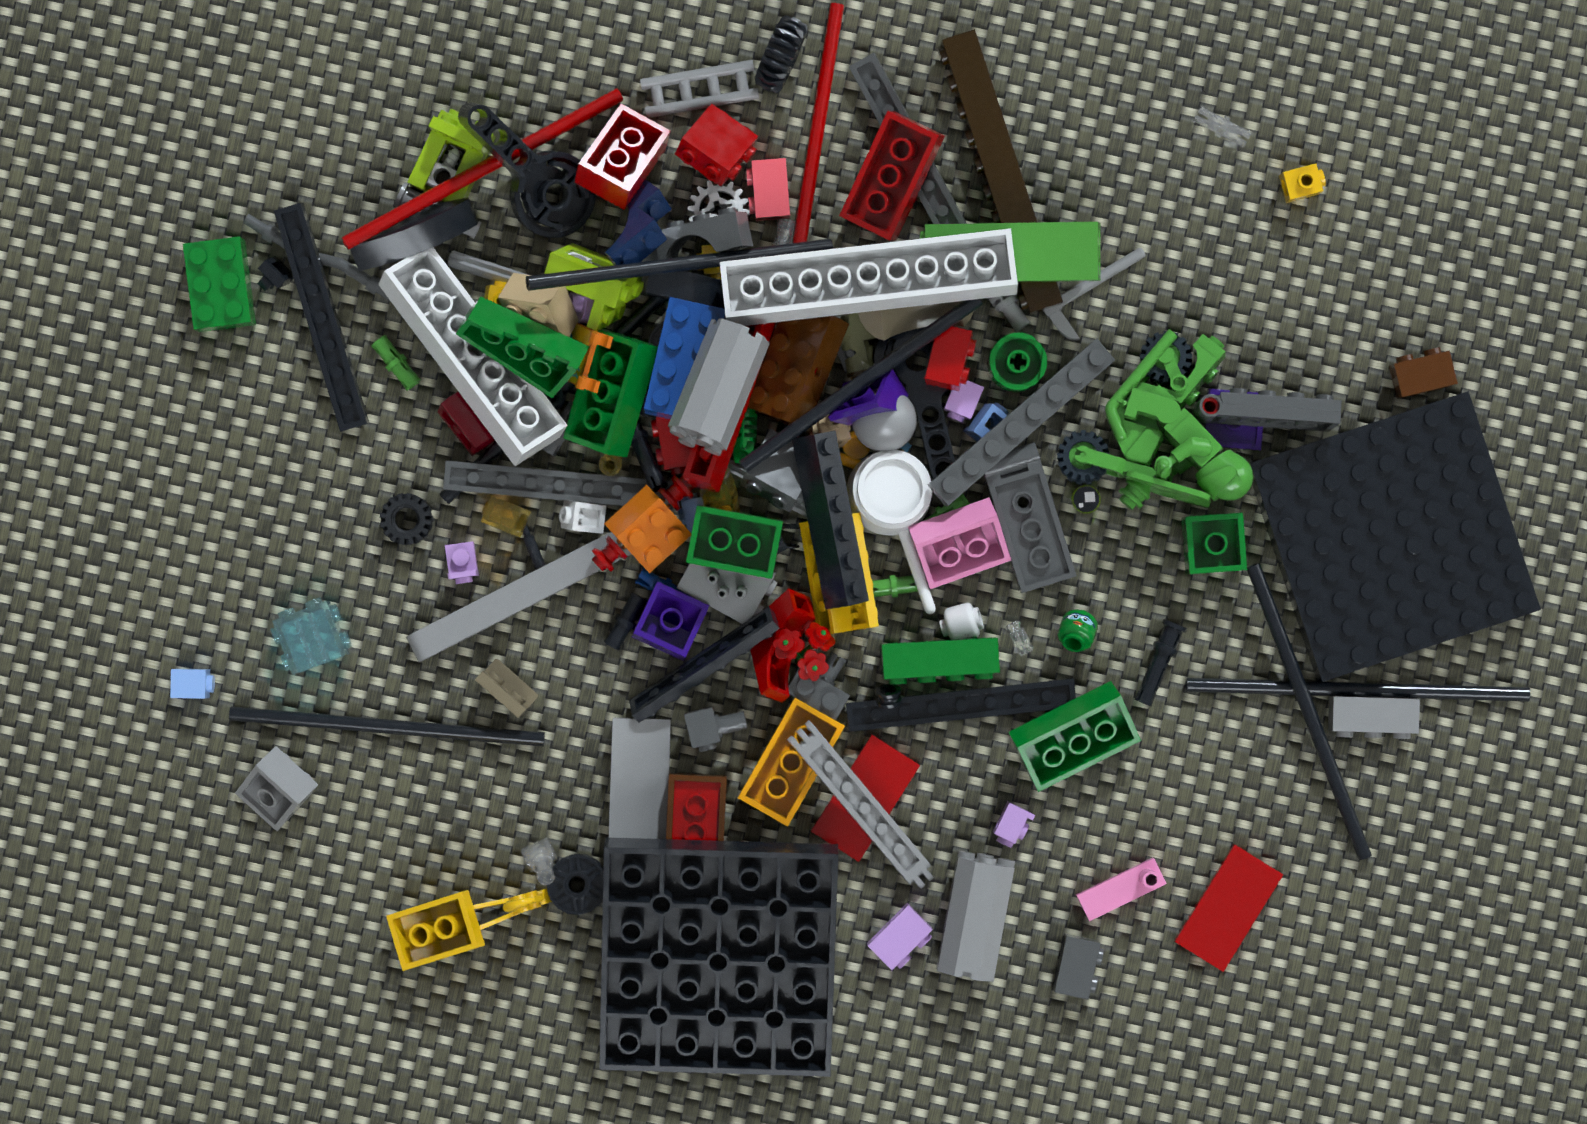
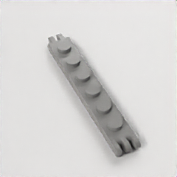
(861, 805)

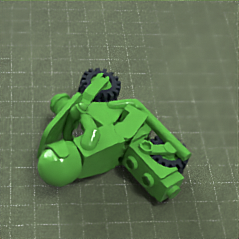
(1135, 420)

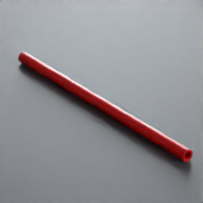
(818, 122)
(479, 170)

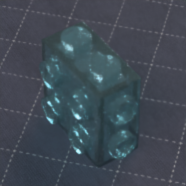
(310, 636)

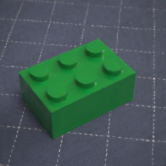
(219, 284)
(734, 541)

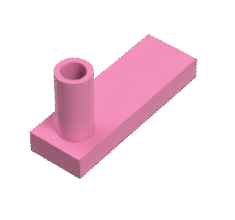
(1121, 889)

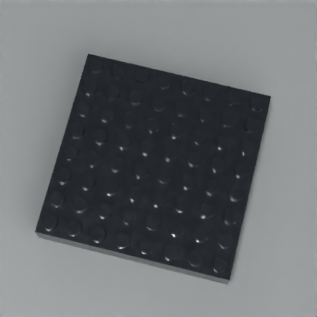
(1393, 537)
(718, 956)

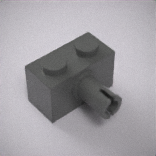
(822, 693)

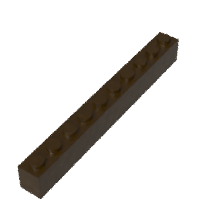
(994, 150)

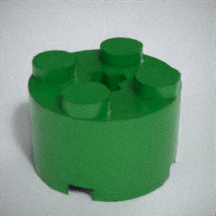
(1030, 353)

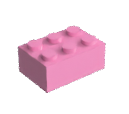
(959, 543)

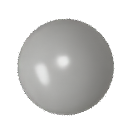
(887, 429)

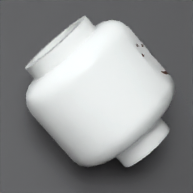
(962, 622)

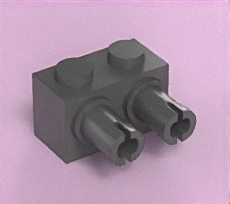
(707, 728)

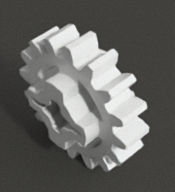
(712, 193)

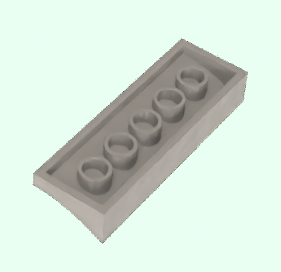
(639, 778)

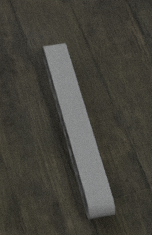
(507, 600)

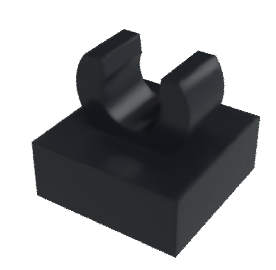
(274, 274)

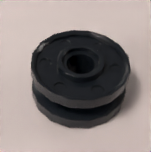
(564, 896)

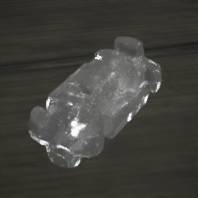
(1019, 637)

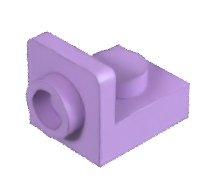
(461, 562)

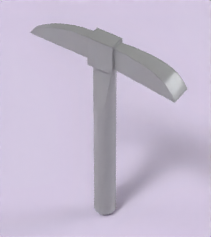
(1055, 313)

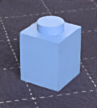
(191, 683)

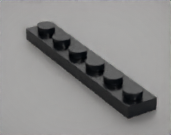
(704, 664)

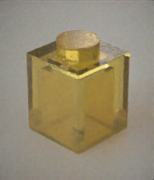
(505, 516)

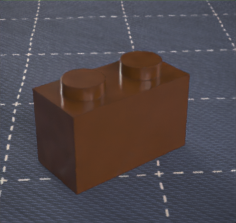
(1423, 373)

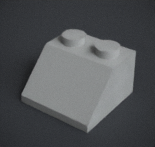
(276, 788)

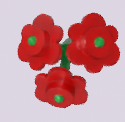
(809, 662)

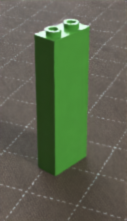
(1043, 249)

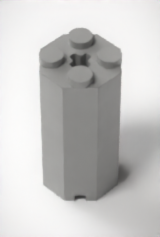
(718, 386)
(975, 916)

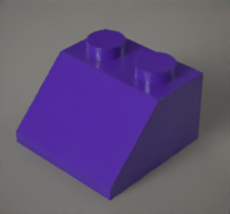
(868, 403)
(670, 621)

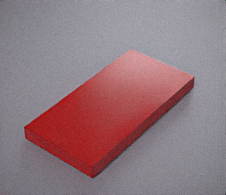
(886, 776)
(1228, 907)

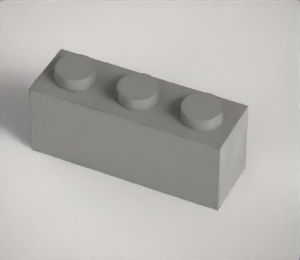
(1373, 716)

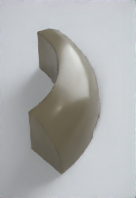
(890, 322)

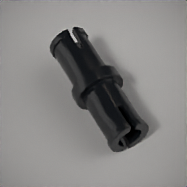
(625, 621)

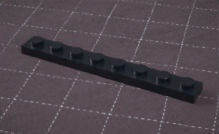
(321, 316)
(962, 705)

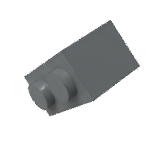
(1077, 966)

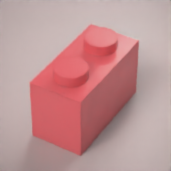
(769, 188)

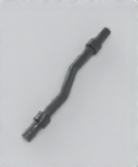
(271, 234)

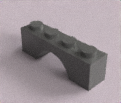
(724, 232)

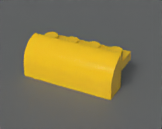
(843, 618)

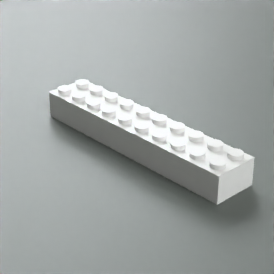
(869, 277)

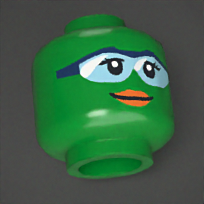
(1077, 630)

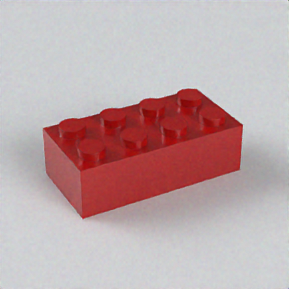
(892, 175)

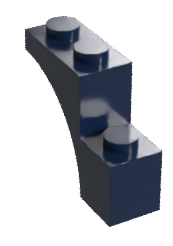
(641, 231)

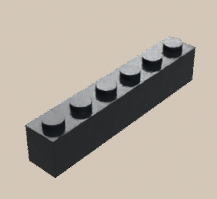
(830, 520)

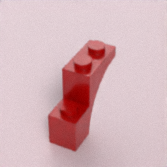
(792, 612)

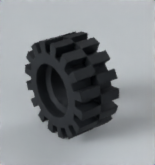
(389, 513)

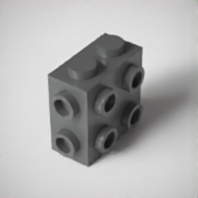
(776, 478)

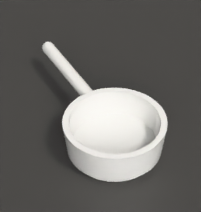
(891, 496)

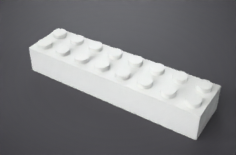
(434, 308)

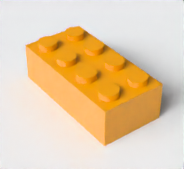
(781, 774)

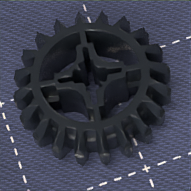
(781, 54)

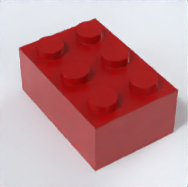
(622, 156)

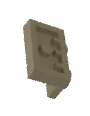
(507, 688)

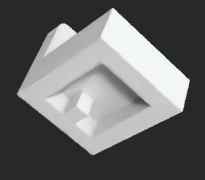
(582, 516)

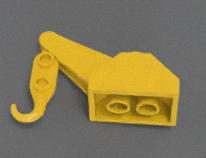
(450, 925)

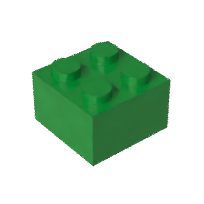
(1214, 543)

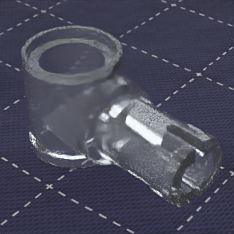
(540, 859)

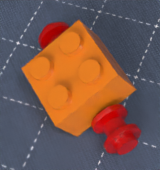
(646, 527)

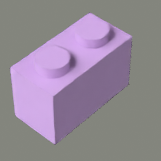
(900, 937)

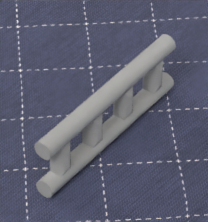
(687, 102)

